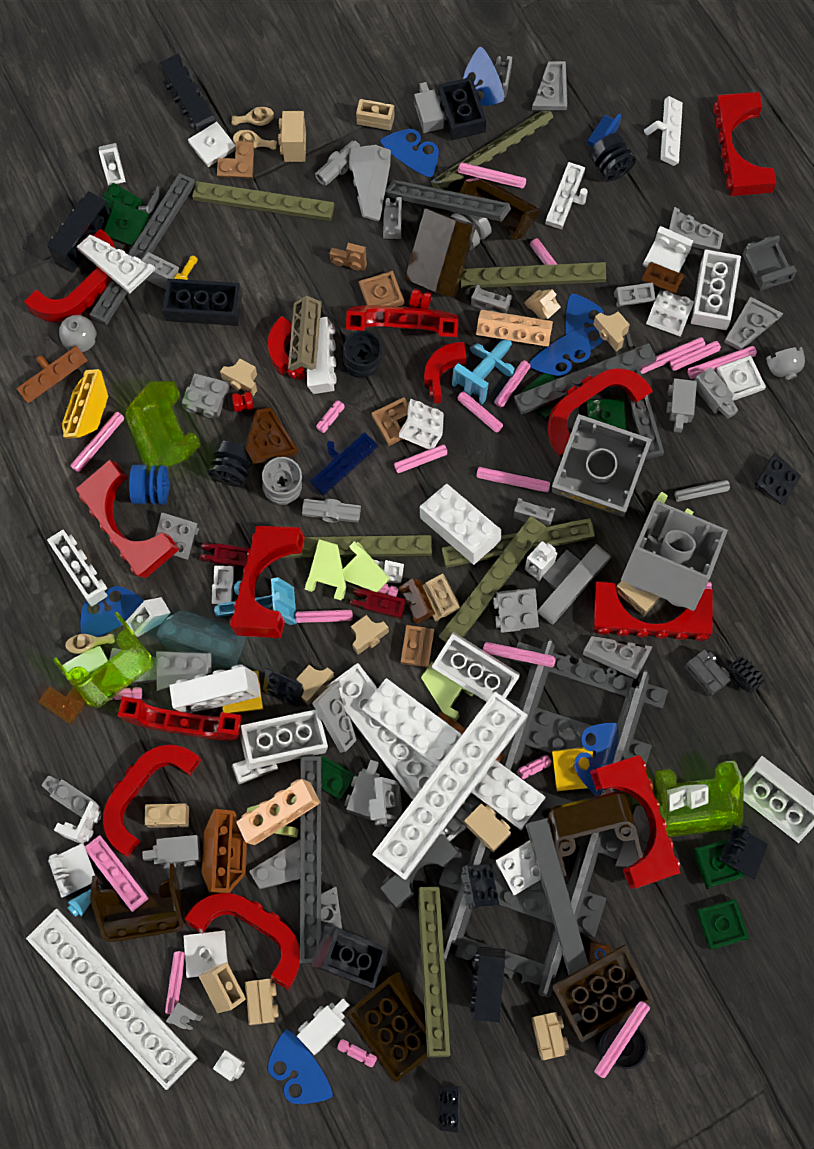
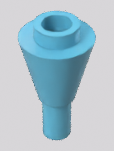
(80, 903)

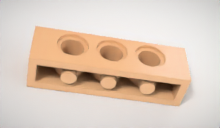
(514, 328)
(305, 800)

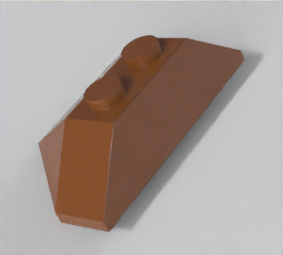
(223, 852)

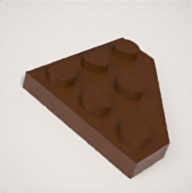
(268, 438)

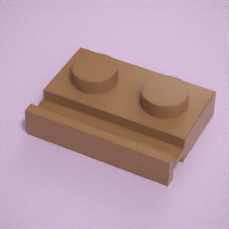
(417, 646)

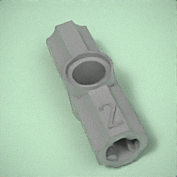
(337, 164)
(331, 510)

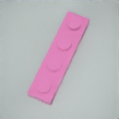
(116, 873)

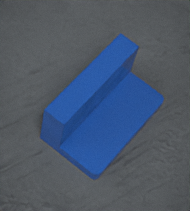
(604, 128)

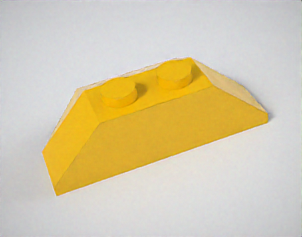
(85, 405)

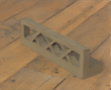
(307, 333)

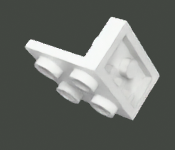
(669, 250)
(670, 312)
(422, 425)
(84, 830)

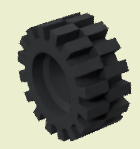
(746, 674)

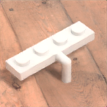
(670, 130)
(566, 196)

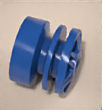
(152, 484)

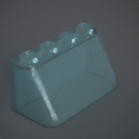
(199, 634)

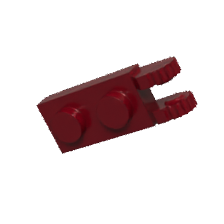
(225, 555)
(379, 603)

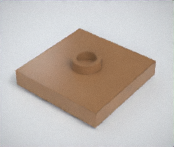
(381, 290)

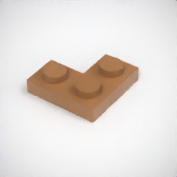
(240, 166)
(353, 257)
(388, 418)

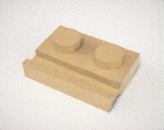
(441, 597)

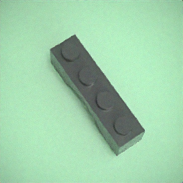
(401, 890)

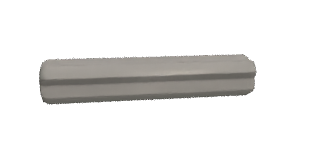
(702, 490)

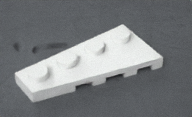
(118, 265)

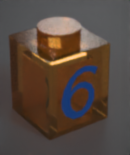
(597, 951)

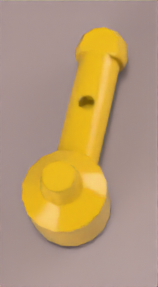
(188, 267)

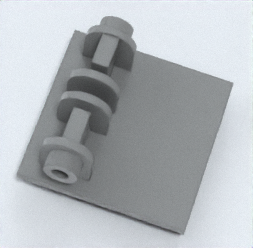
(180, 530)

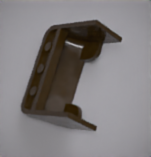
(521, 213)
(590, 817)
(156, 916)

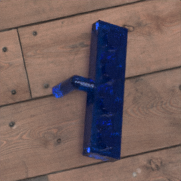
(343, 462)

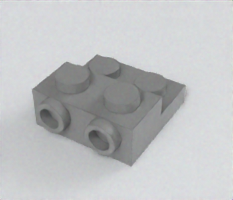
(205, 396)
(516, 610)
(387, 806)

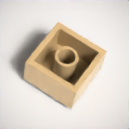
(292, 136)

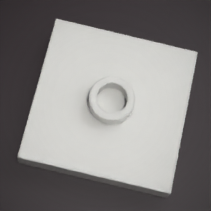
(212, 144)
(741, 377)
(204, 952)

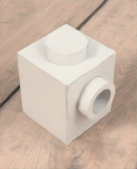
(229, 1066)

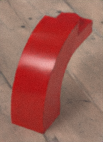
(277, 342)
(439, 362)

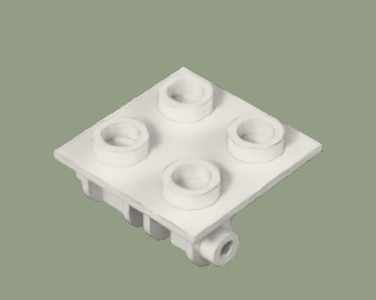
(519, 868)
(71, 870)

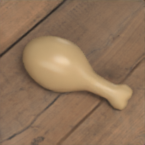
(257, 116)
(250, 136)
(84, 642)

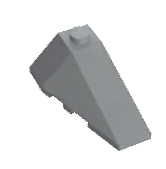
(370, 173)

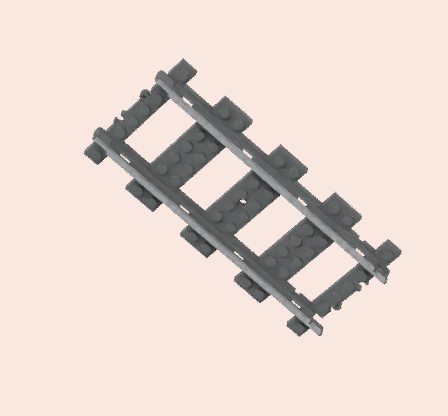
(547, 733)

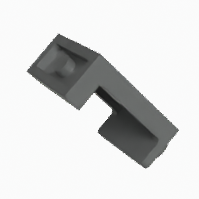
(768, 263)

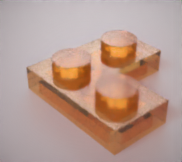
(64, 707)

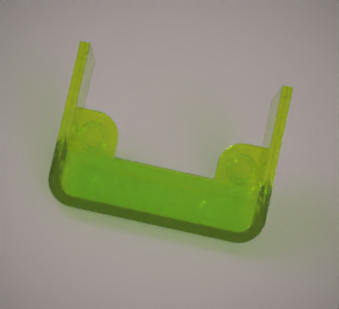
(115, 673)

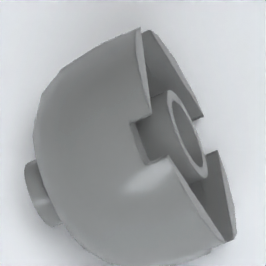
(77, 332)
(787, 363)

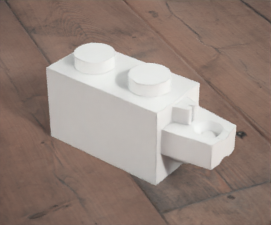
(540, 560)
(323, 1027)

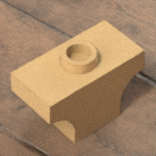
(543, 303)
(612, 328)
(240, 376)
(367, 633)
(314, 683)

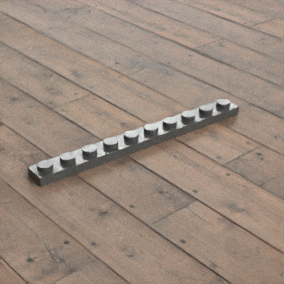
(145, 243)
(310, 865)

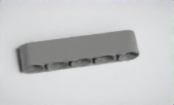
(574, 584)

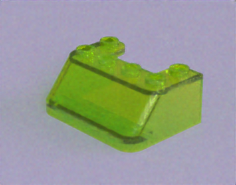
(157, 427)
(720, 812)

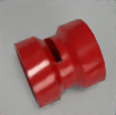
(420, 299)
(238, 401)

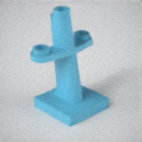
(474, 381)
(281, 600)

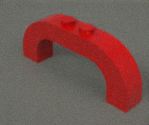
(78, 300)
(402, 317)
(631, 382)
(143, 715)
(129, 787)
(253, 914)

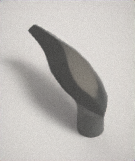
(152, 202)

